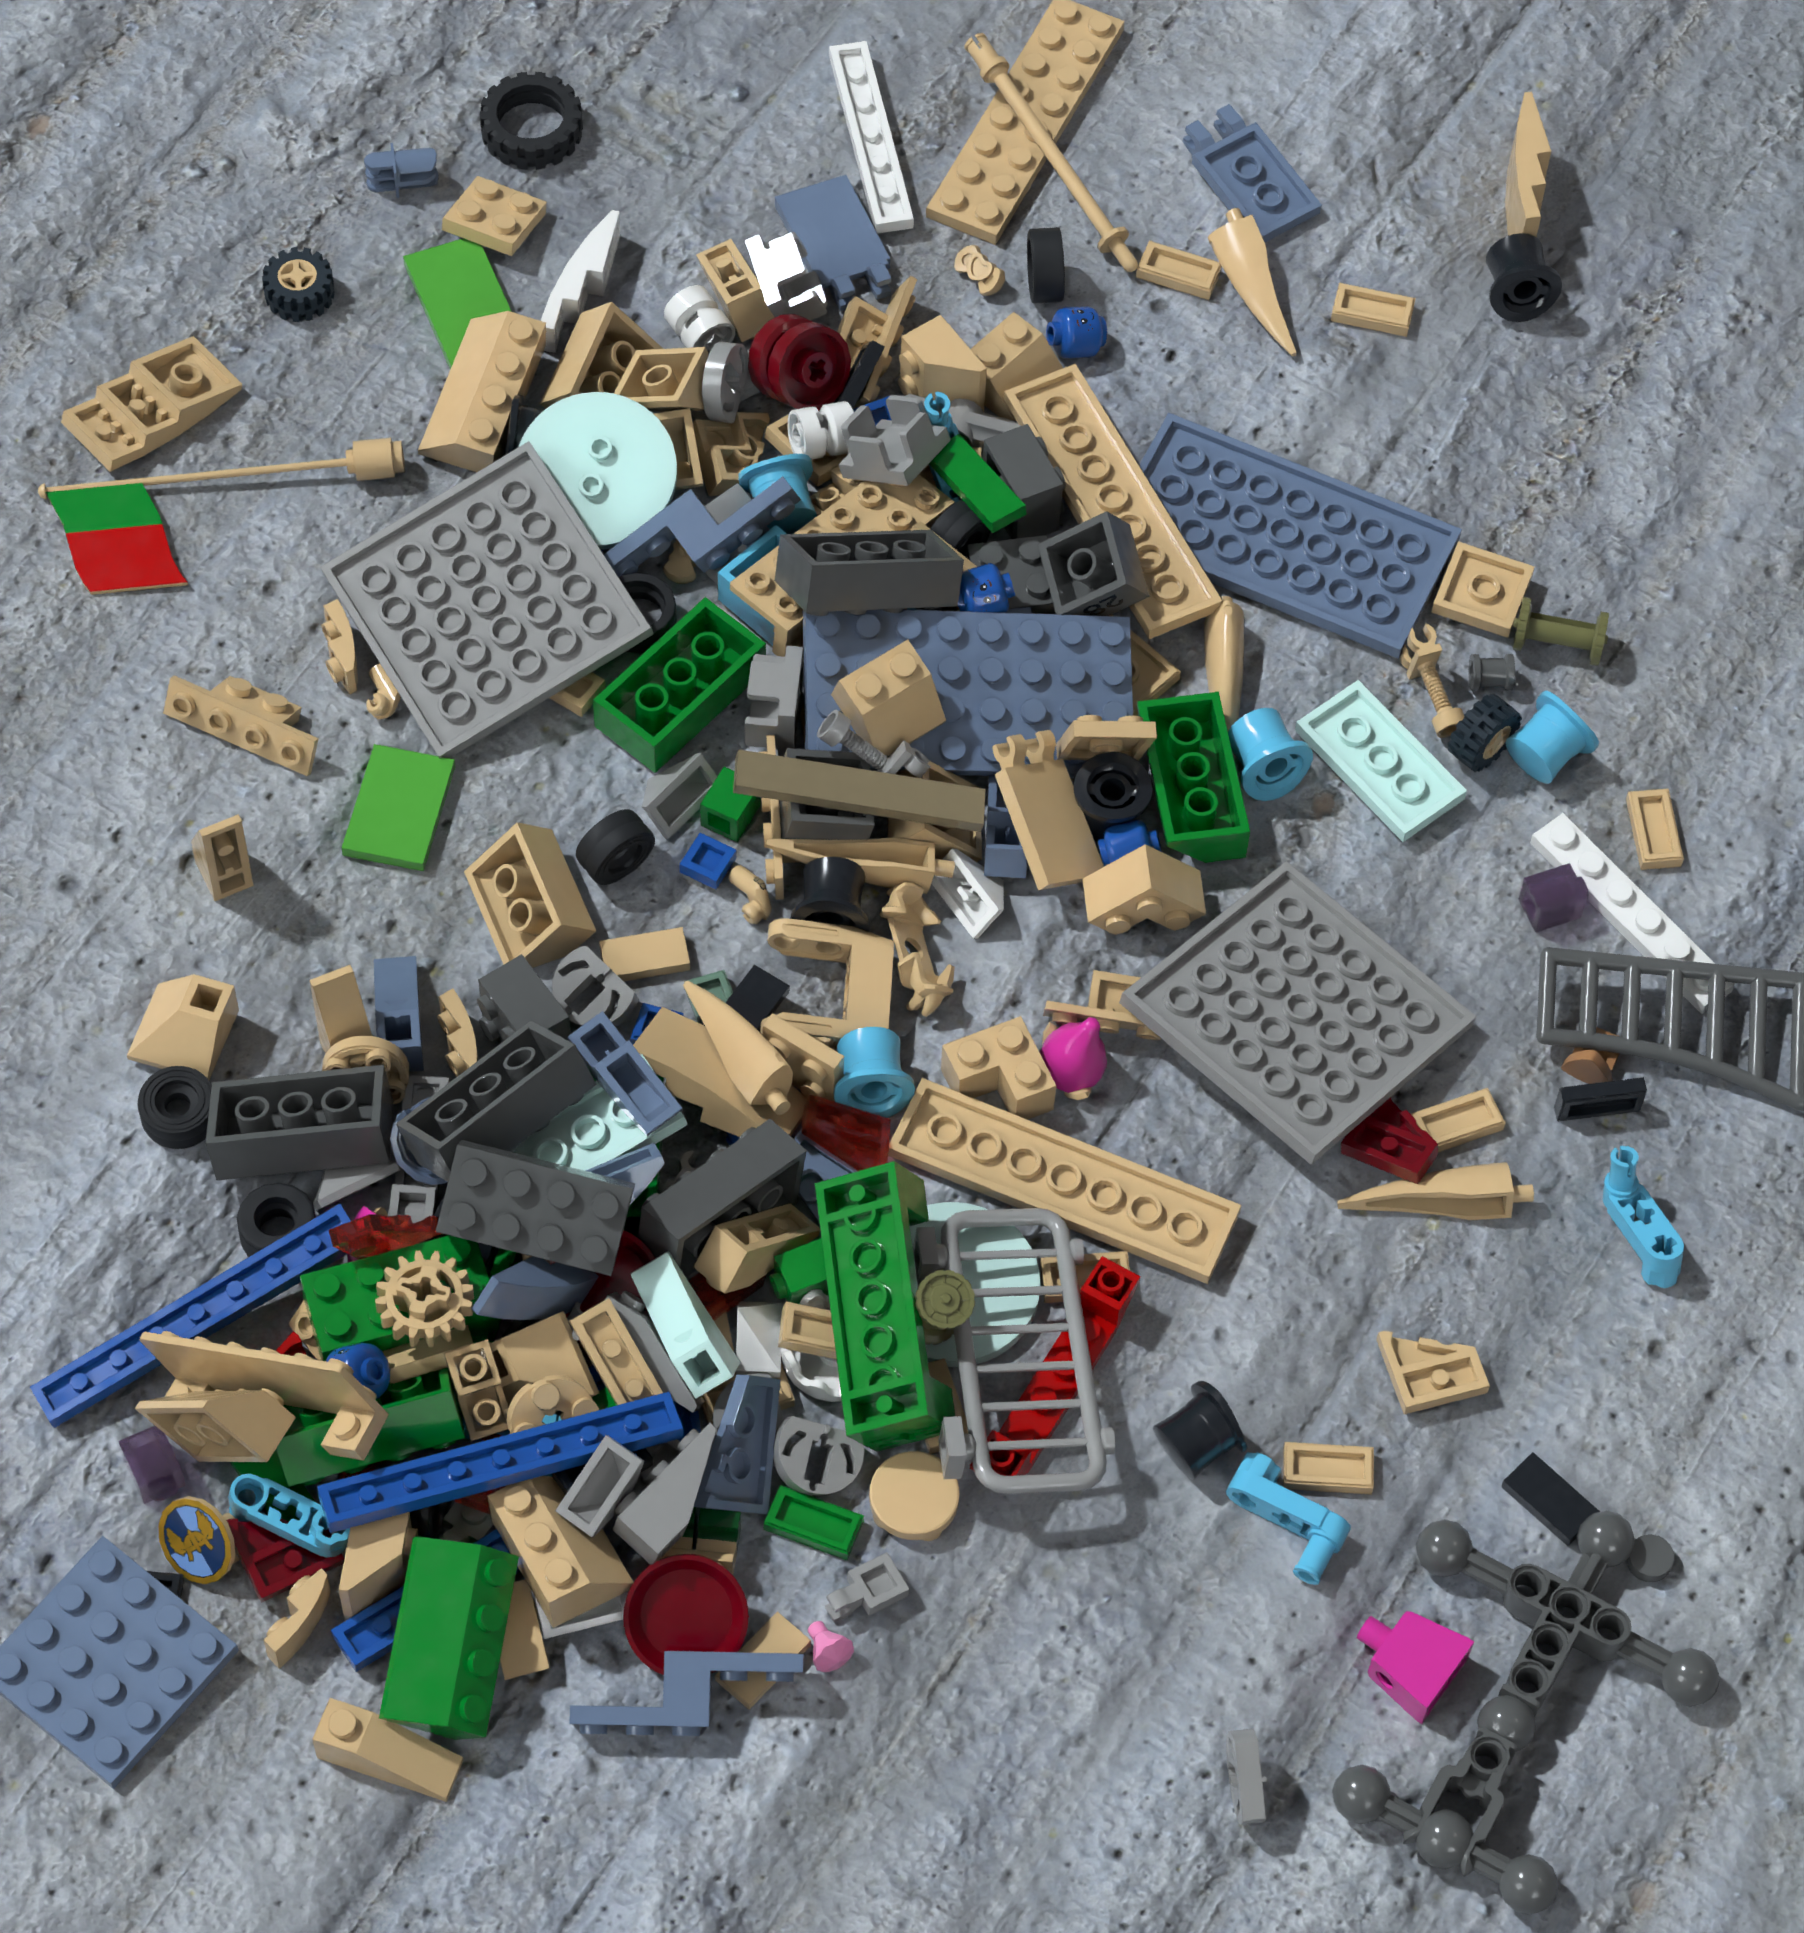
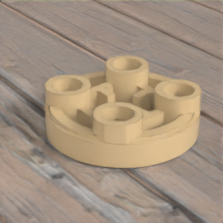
(371, 1051)
(912, 1496)

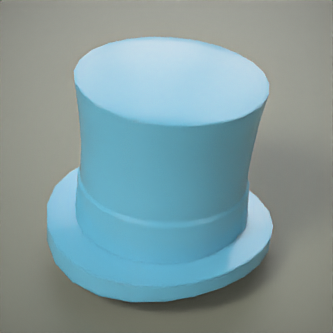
(797, 471)
(1550, 739)
(1268, 754)
(873, 1072)

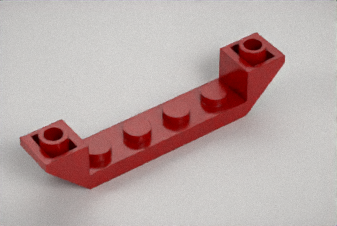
(1103, 1303)

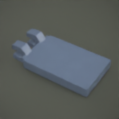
(1250, 174)
(837, 238)

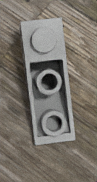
(663, 1509)

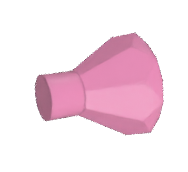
(829, 1648)

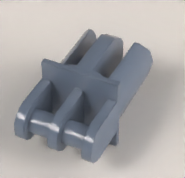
(401, 169)

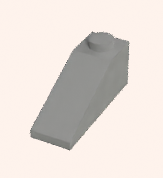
(652, 1349)

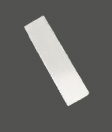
(583, 275)

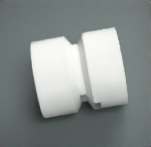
(697, 318)
(820, 431)

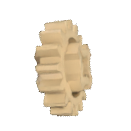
(409, 1288)

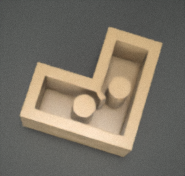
(1144, 887)
(1003, 1061)

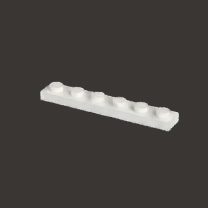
(871, 137)
(1623, 902)

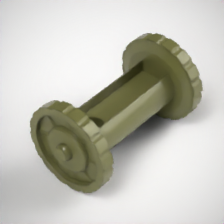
(1561, 631)
(943, 1304)

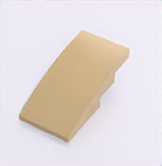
(1527, 171)
(151, 403)
(695, 1073)

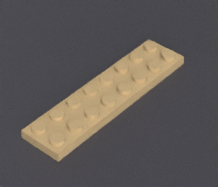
(1000, 153)
(1105, 478)
(1079, 1182)

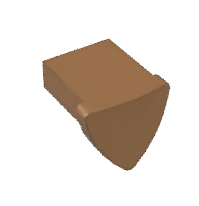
(1591, 1065)

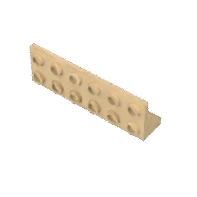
(863, 509)
(296, 1379)

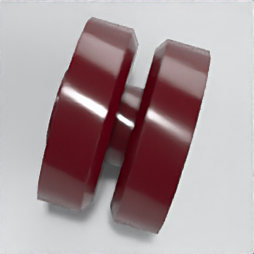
(799, 362)

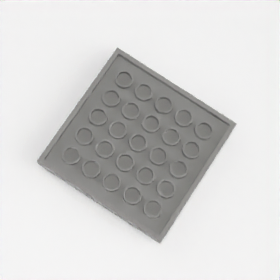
(486, 601)
(1298, 1011)

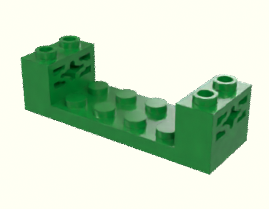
(873, 1306)

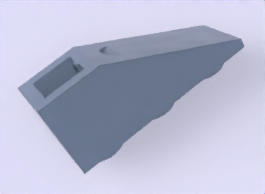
(399, 1006)

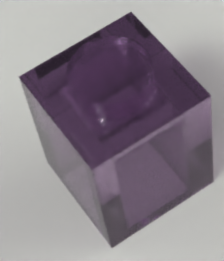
(1553, 897)
(152, 1464)

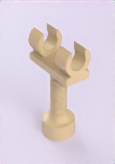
(1424, 665)

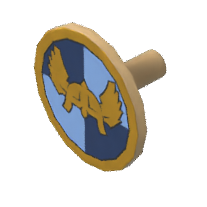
(197, 1540)

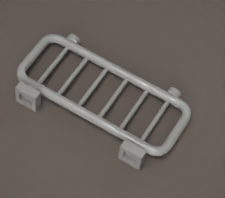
(959, 1447)

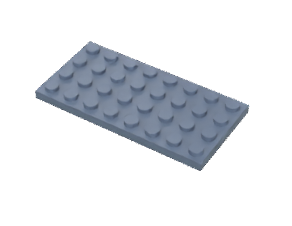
(1298, 535)
(990, 673)

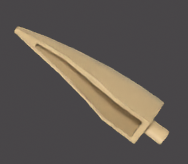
(1245, 262)
(1225, 656)
(884, 860)
(747, 1055)
(1458, 1192)

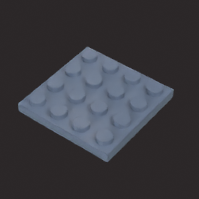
(110, 1661)

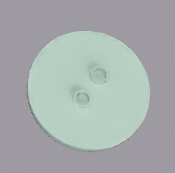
(607, 461)
(987, 1274)

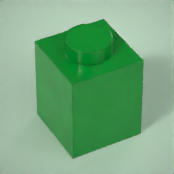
(727, 811)
(799, 1272)

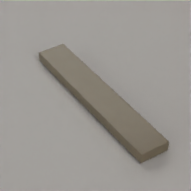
(859, 790)

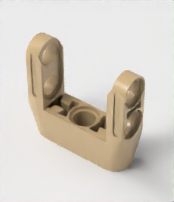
(866, 977)

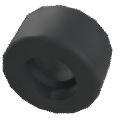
(271, 1202)

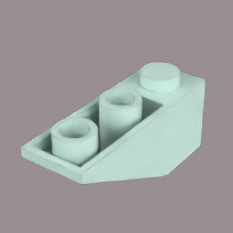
(685, 1326)

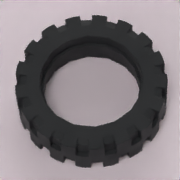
(531, 151)

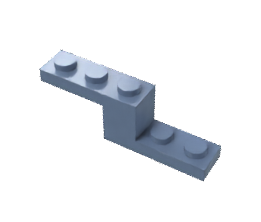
(698, 531)
(686, 1692)

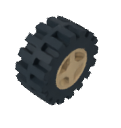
(298, 284)
(1484, 732)

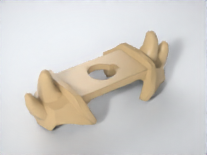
(906, 917)

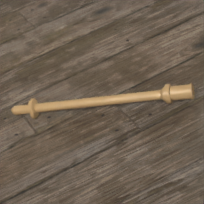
(995, 70)

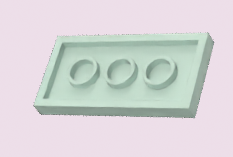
(1380, 760)
(592, 1133)

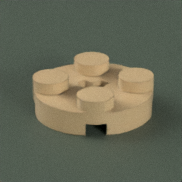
(546, 1397)

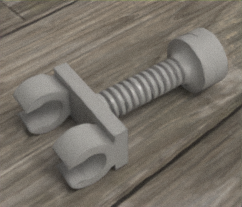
(837, 730)

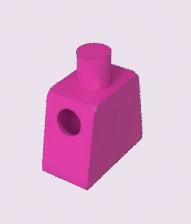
(1414, 1660)

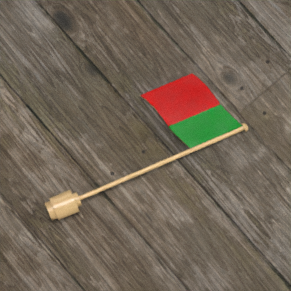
(121, 537)

